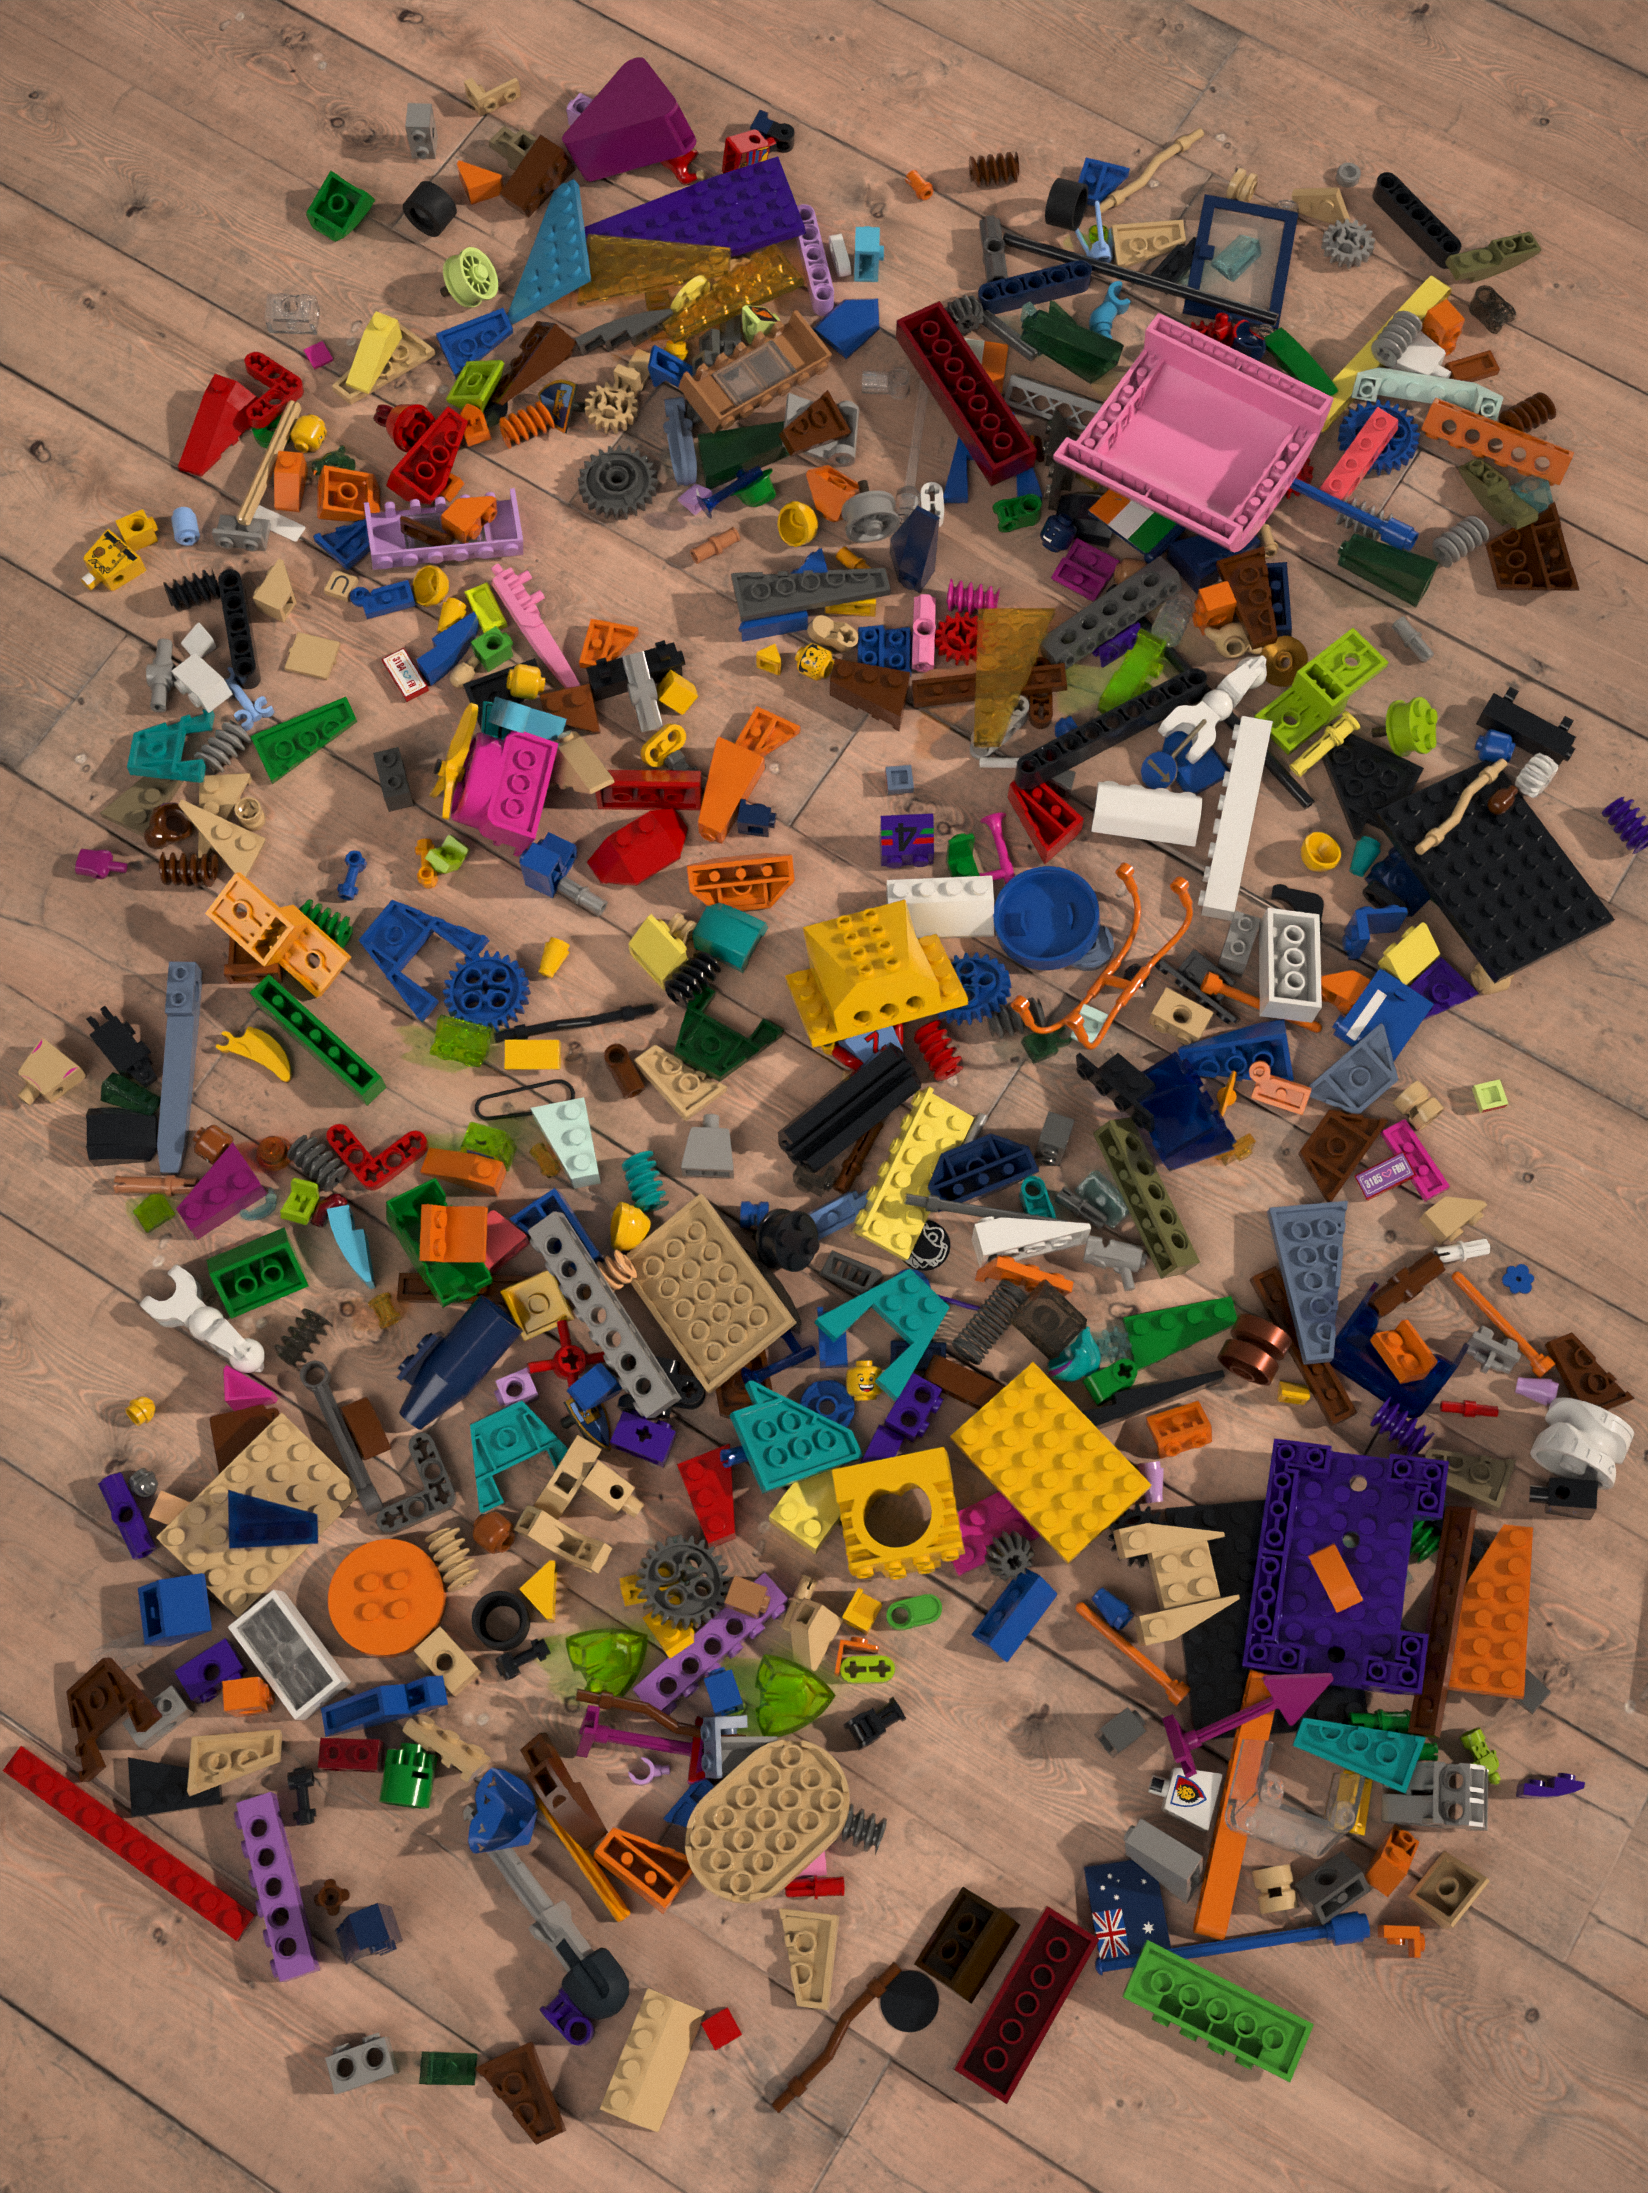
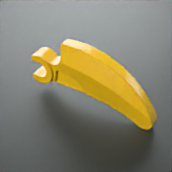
(261, 1049)

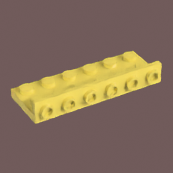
(925, 1134)

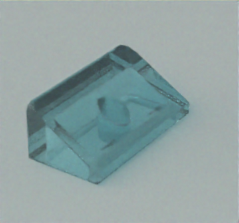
(1237, 257)
(1103, 1197)

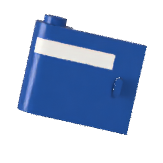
(1379, 1006)

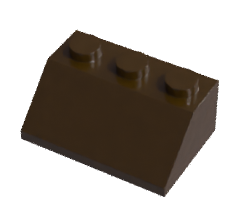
(967, 1944)

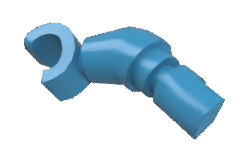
(1103, 316)

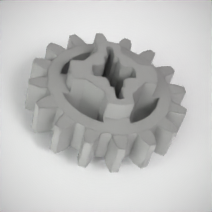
(1348, 243)

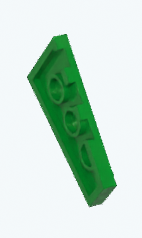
(1174, 1329)

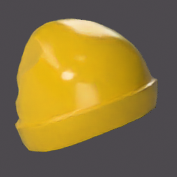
(797, 524)
(628, 1227)

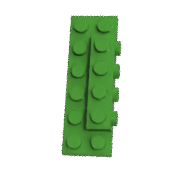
(1217, 2012)

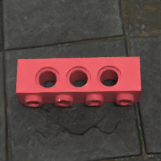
(1360, 455)

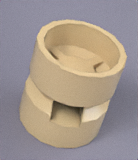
(1418, 1105)
(1271, 1878)

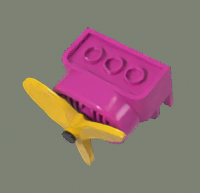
(495, 782)

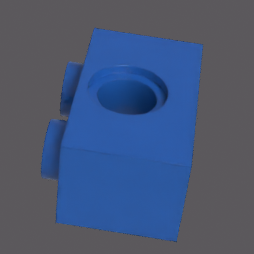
(723, 1692)

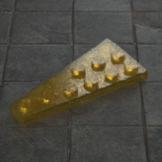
(644, 265)

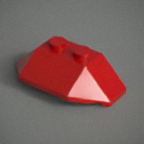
(640, 848)

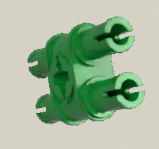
(1394, 1722)

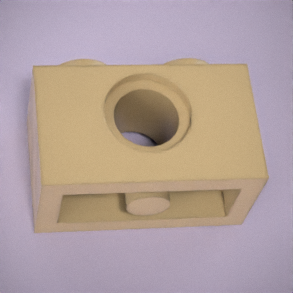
(1174, 1004)
(438, 1646)

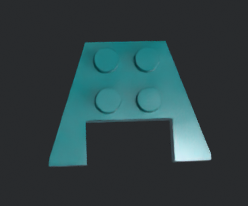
(159, 750)
(505, 1441)

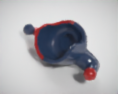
(1245, 340)

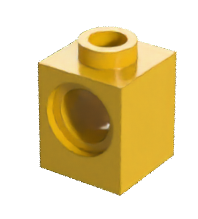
(137, 539)

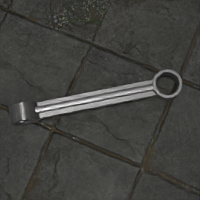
(365, 1489)

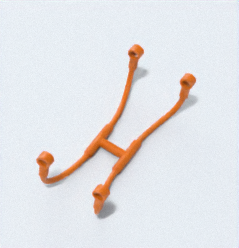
(1074, 1019)

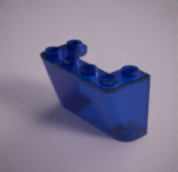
(1183, 1115)

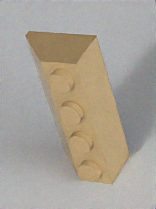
(652, 2060)

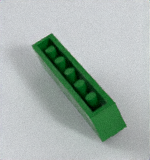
(318, 1040)

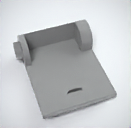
(839, 452)

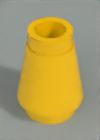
(451, 613)
(553, 956)

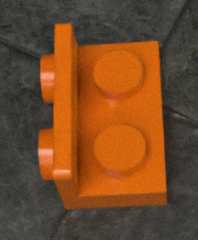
(1404, 1352)
(1180, 1429)

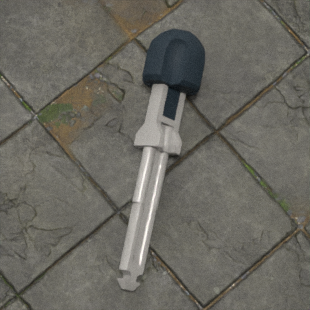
(593, 1977)

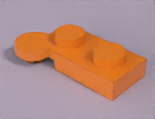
(1277, 1090)

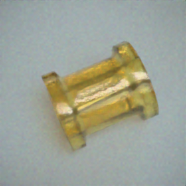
(384, 1310)

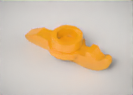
(1227, 1096)

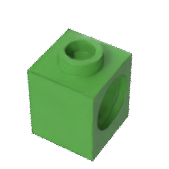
(492, 658)

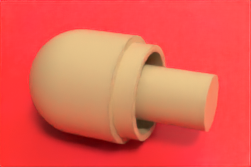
(463, 672)

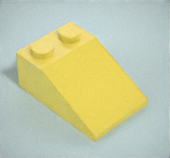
(808, 1511)

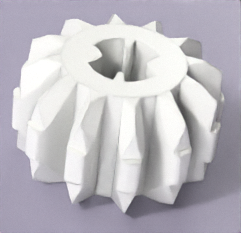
(1536, 775)

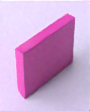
(318, 355)

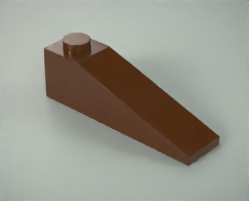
(541, 352)

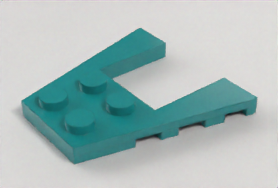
(908, 1308)

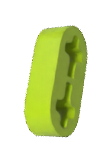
(867, 1662)

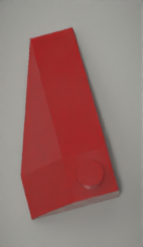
(216, 424)
(427, 465)

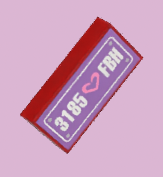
(1385, 1176)

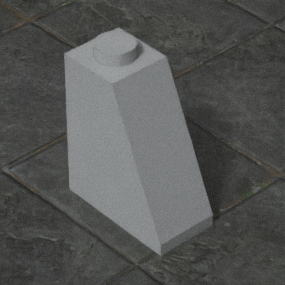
(1165, 1859)

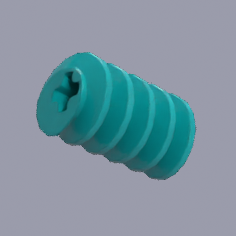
(642, 1182)

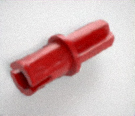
(816, 1887)

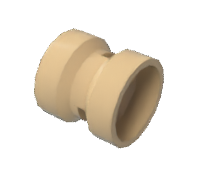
(246, 809)

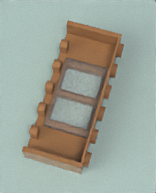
(756, 373)

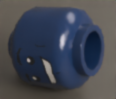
(1058, 532)

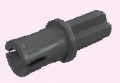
(1081, 1208)

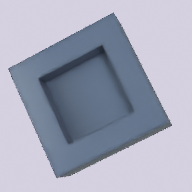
(899, 779)

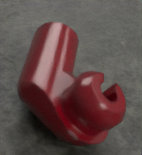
(320, 1214)

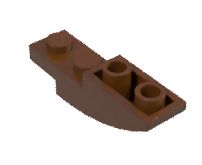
(561, 1795)

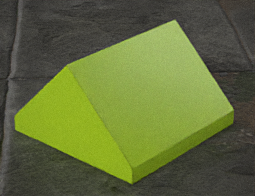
(476, 384)

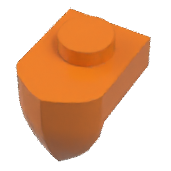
(476, 428)

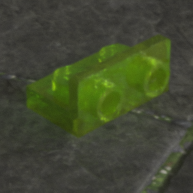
(461, 1041)

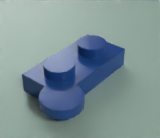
(383, 599)

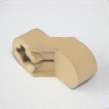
(831, 633)

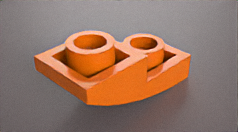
(1335, 1577)

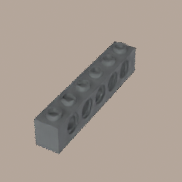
(1111, 613)

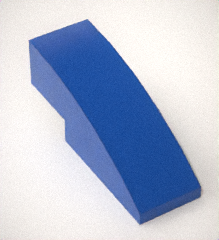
(448, 649)

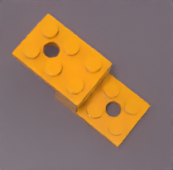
(278, 935)

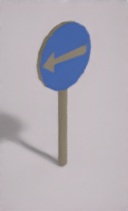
(1160, 768)

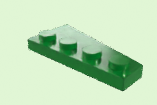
(297, 739)

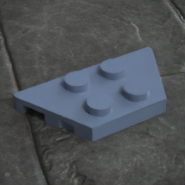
(1358, 1075)

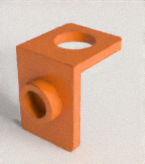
(857, 1644)

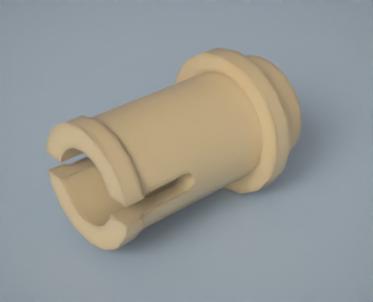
(1266, 540)

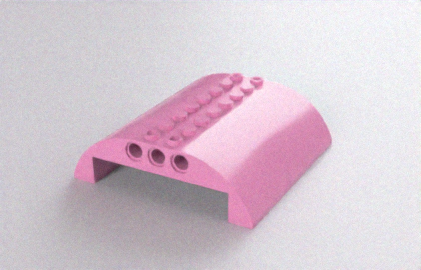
(1200, 434)

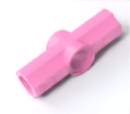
(923, 621)

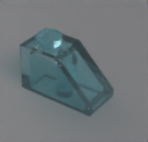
(1534, 492)

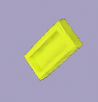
(485, 607)

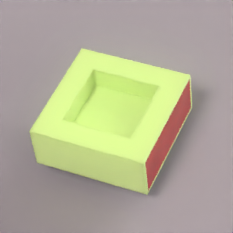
(1490, 1096)

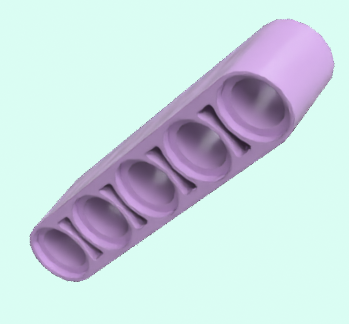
(815, 263)

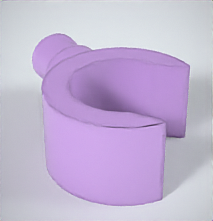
(655, 1771)

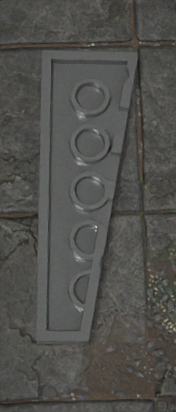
(784, 593)

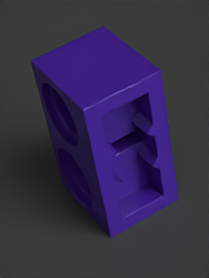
(908, 1405)

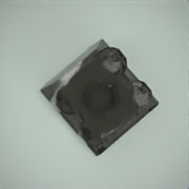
(1048, 1320)

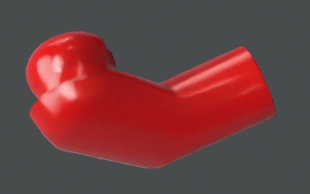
(1221, 326)

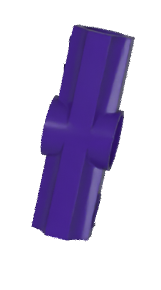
(119, 1501)

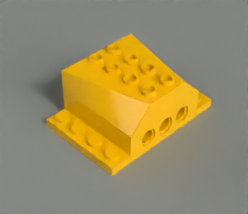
(871, 975)

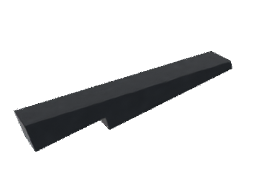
(1142, 1399)

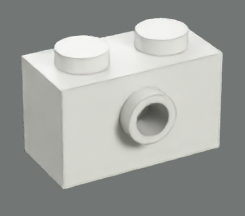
(201, 682)

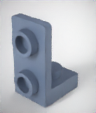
(711, 1736)

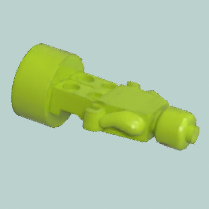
(1475, 1743)

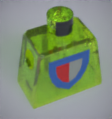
(489, 1143)

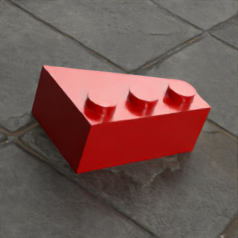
(711, 1495)

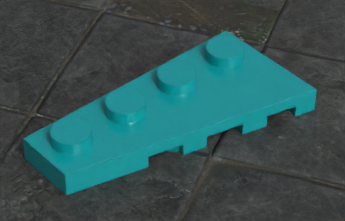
(1366, 1751)

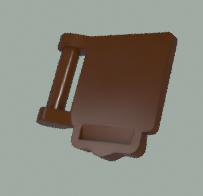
(237, 1429)

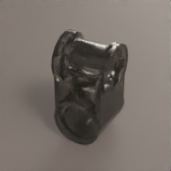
(1490, 309)

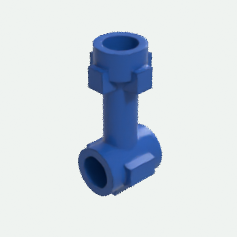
(356, 865)

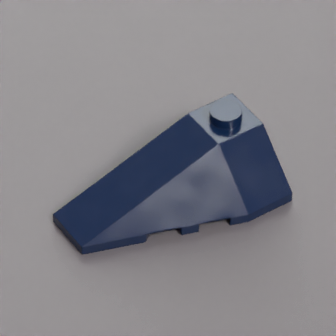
(915, 549)

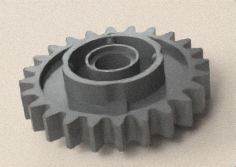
(636, 486)

